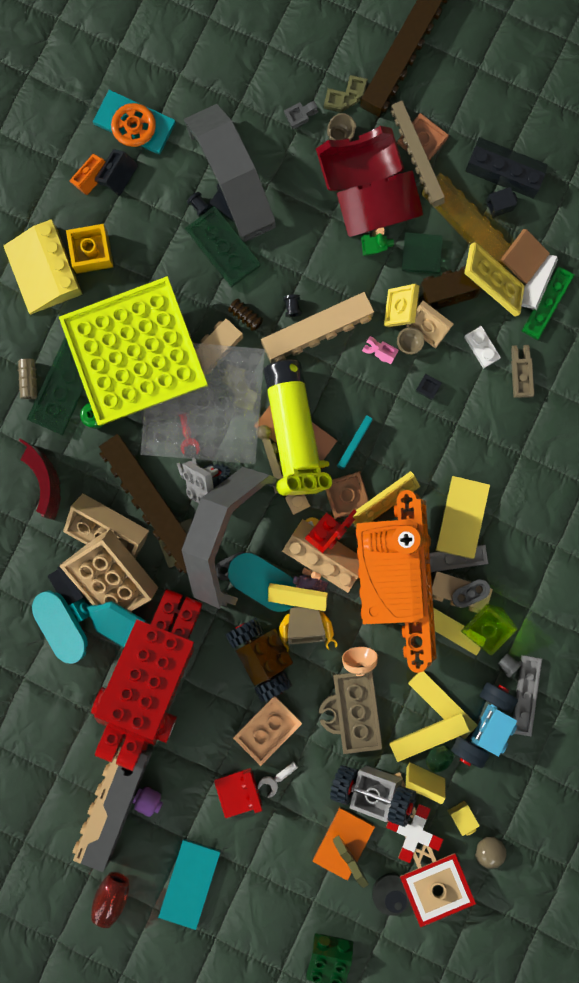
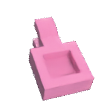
(382, 350)

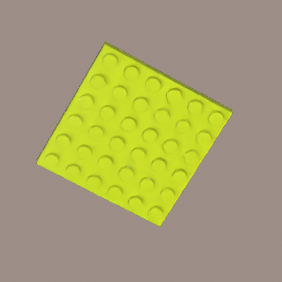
(133, 351)

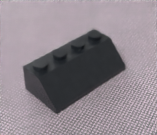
(506, 168)

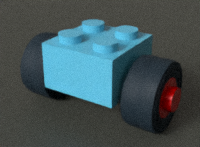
(492, 728)

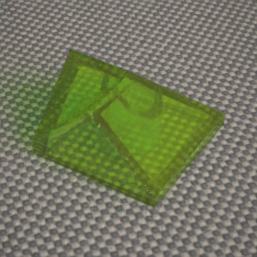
(490, 628)

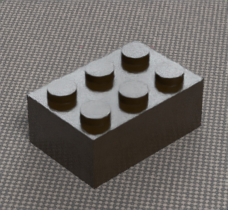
(448, 289)

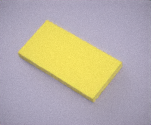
(494, 279)
(462, 517)

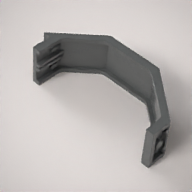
(232, 170)
(209, 528)

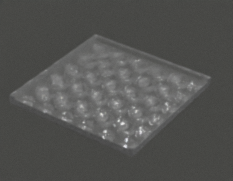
(214, 420)

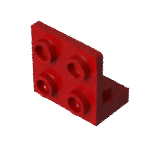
(328, 529)
(238, 793)

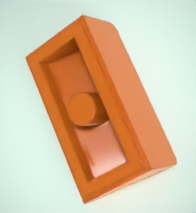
(85, 177)

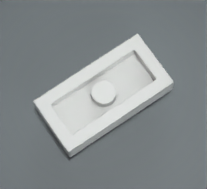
(482, 347)

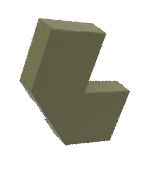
(340, 100)
(350, 860)

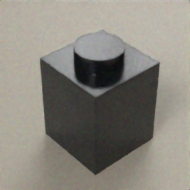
(501, 202)

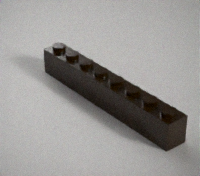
(401, 55)
(145, 497)

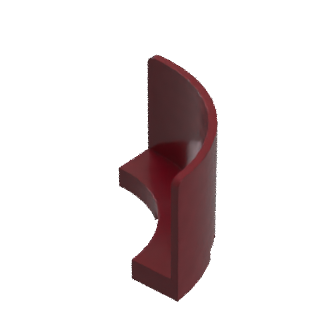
(360, 161)
(381, 204)
(47, 479)

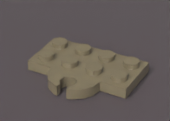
(354, 713)

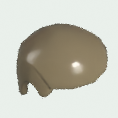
(341, 127)
(490, 852)

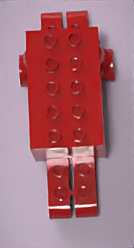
(146, 682)

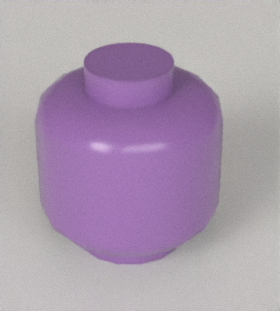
(147, 801)

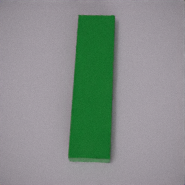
(552, 296)

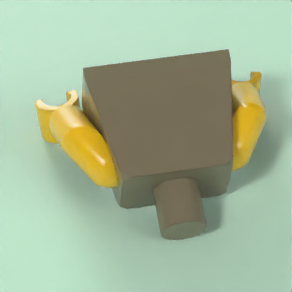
(306, 626)

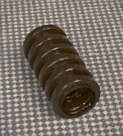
(245, 314)

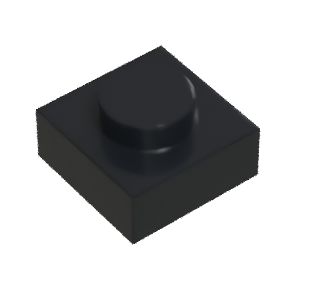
(428, 386)

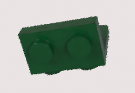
(329, 959)

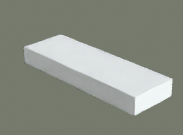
(537, 285)

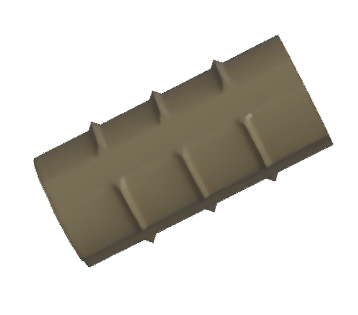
(27, 379)

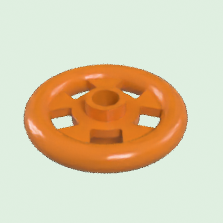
(130, 110)

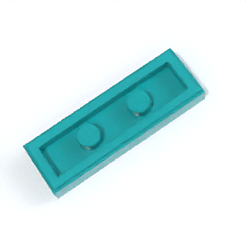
(355, 442)

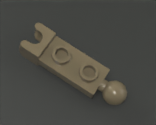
(264, 433)

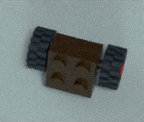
(262, 658)

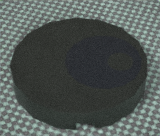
(390, 895)

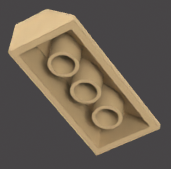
(90, 519)
(336, 565)

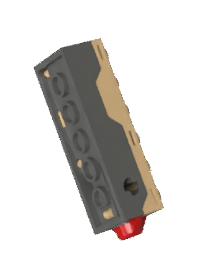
(109, 812)

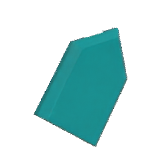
(113, 621)

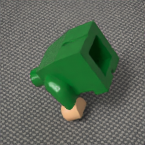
(375, 244)

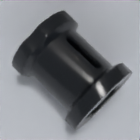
(198, 203)
(292, 305)

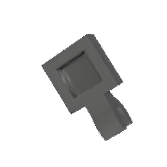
(299, 114)

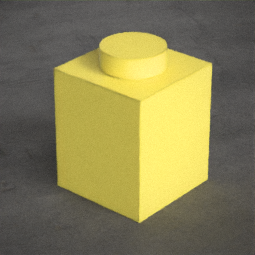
(463, 818)

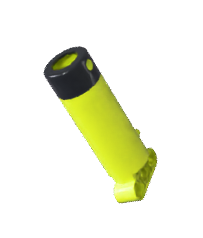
(294, 431)

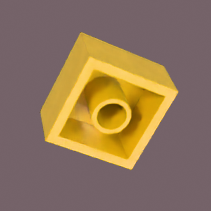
(89, 248)

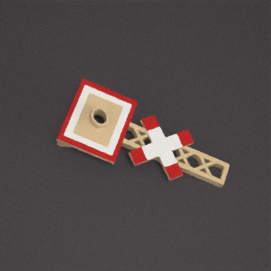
(442, 872)

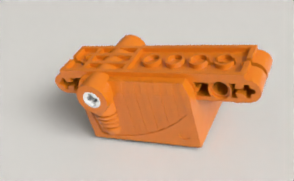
(398, 577)

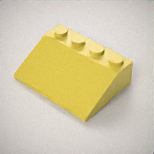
(42, 267)

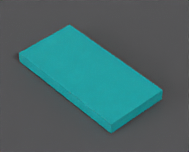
(114, 101)
(189, 884)

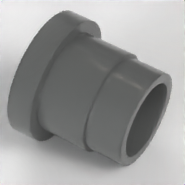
(509, 664)

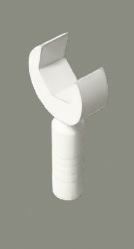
(279, 777)

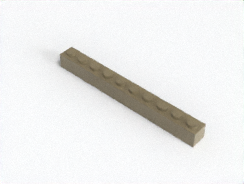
(418, 154)

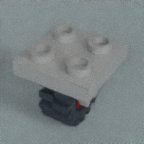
(202, 481)

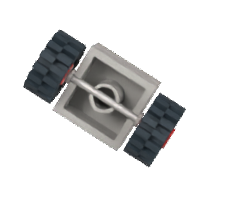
(374, 794)

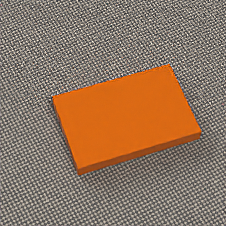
(354, 833)

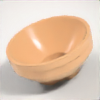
(357, 657)

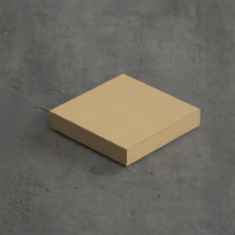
(431, 324)

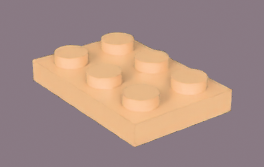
(267, 730)

